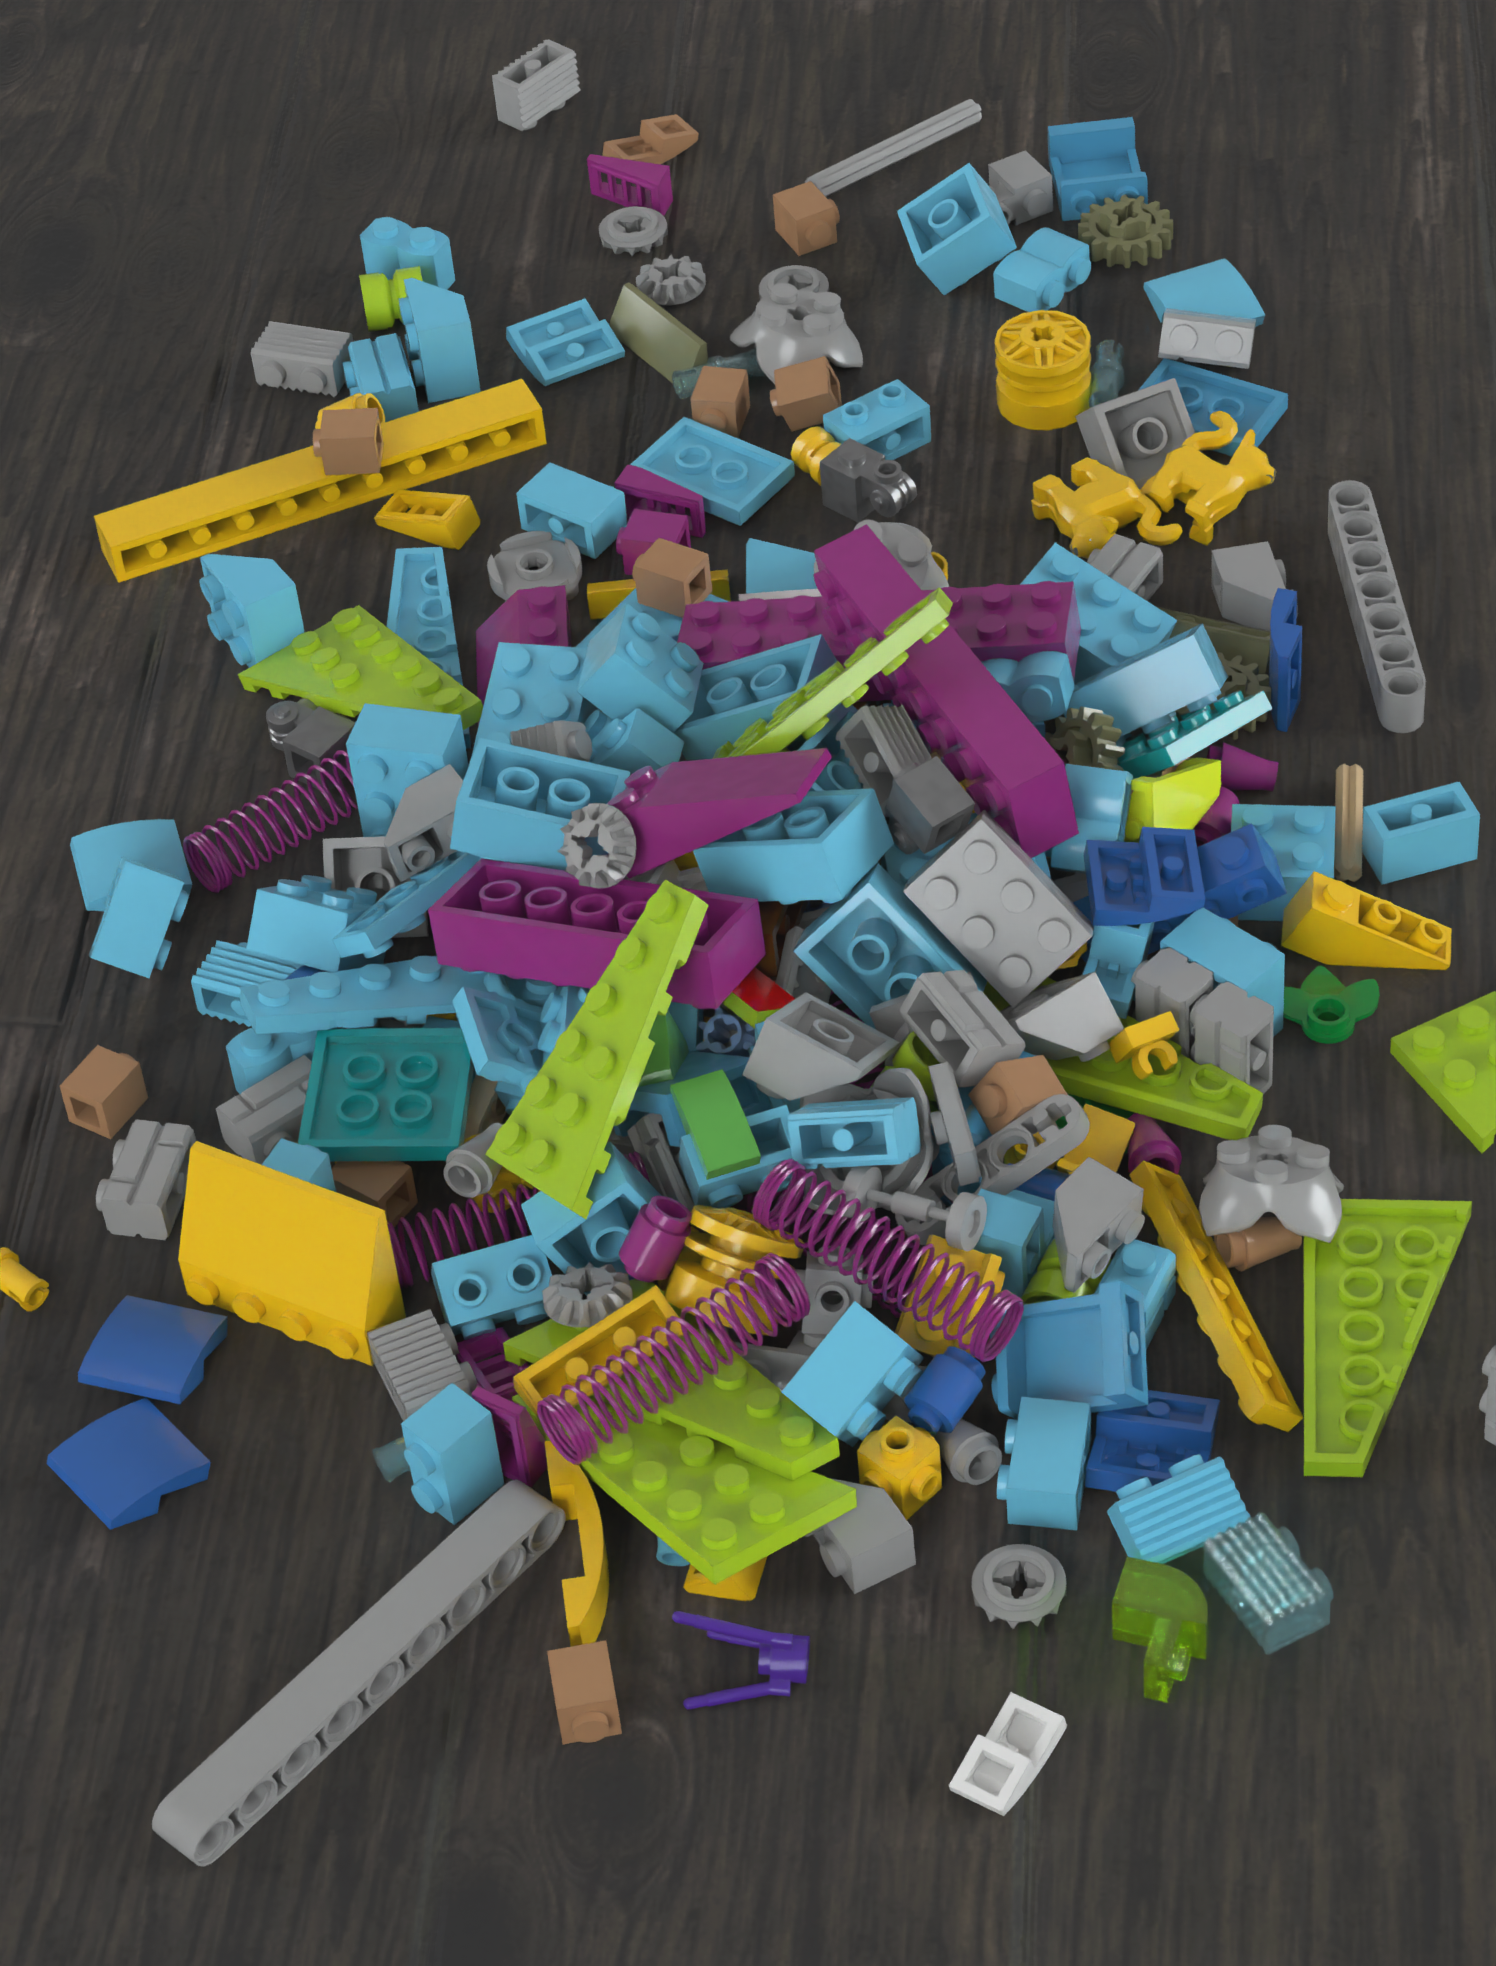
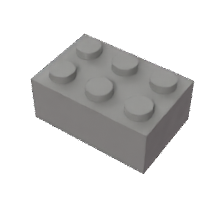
(999, 908)

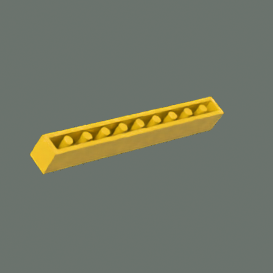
(295, 486)

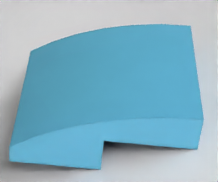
(1205, 289)
(564, 342)
(143, 841)

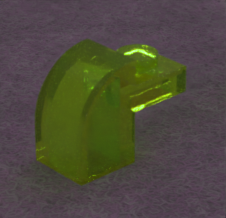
(1165, 1613)

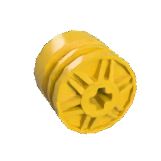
(1043, 369)
(731, 1246)

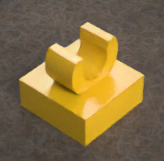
(1145, 1039)

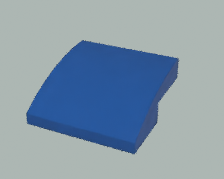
(1285, 658)
(1144, 879)
(152, 1349)
(1150, 1439)
(127, 1463)

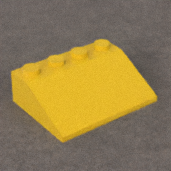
(287, 1253)

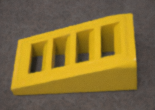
(433, 517)

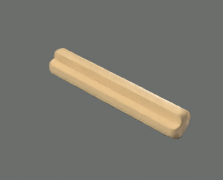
(1348, 822)

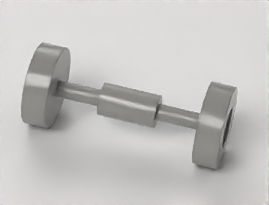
(963, 1221)

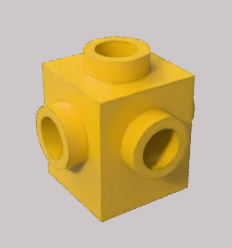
(902, 1463)

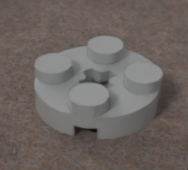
(556, 562)

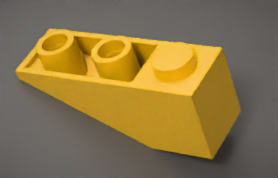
(1357, 929)

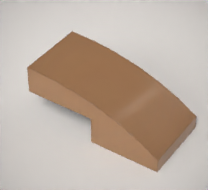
(657, 143)

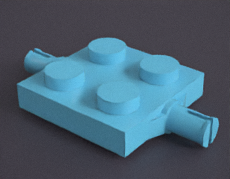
(500, 1032)

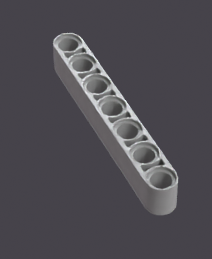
(1376, 607)

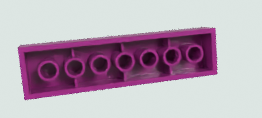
(989, 619)
(950, 697)

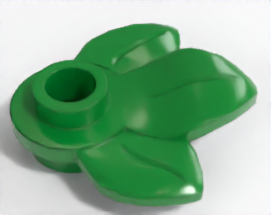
(1328, 1007)

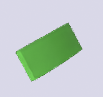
(715, 1124)

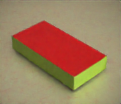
(757, 998)

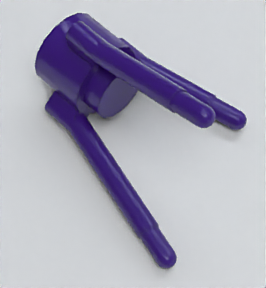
(780, 1656)

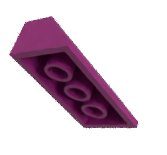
(527, 617)

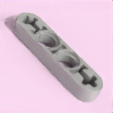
(990, 1153)

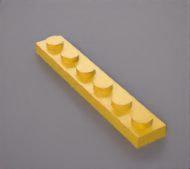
(1217, 1299)

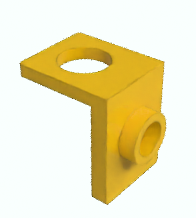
(1104, 1142)

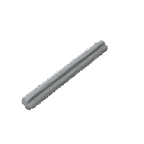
(896, 147)

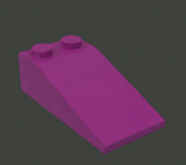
(709, 799)

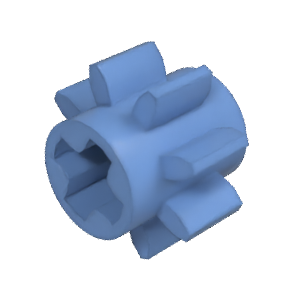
(717, 1033)

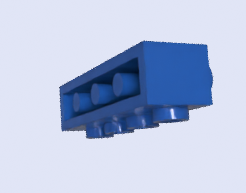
(1236, 877)

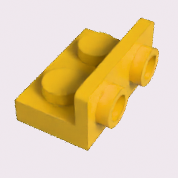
(918, 1333)

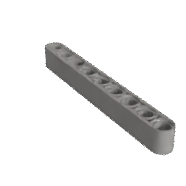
(357, 1673)

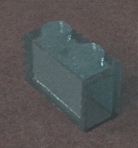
(1268, 1582)

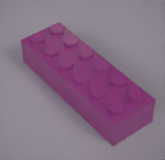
(564, 933)

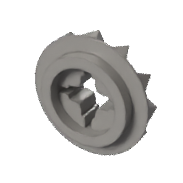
(633, 230)
(800, 276)
(682, 280)
(614, 835)
(564, 1294)
(1000, 1571)

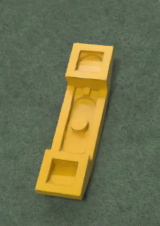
(587, 1595)

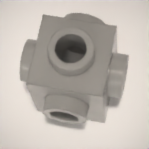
(830, 1291)

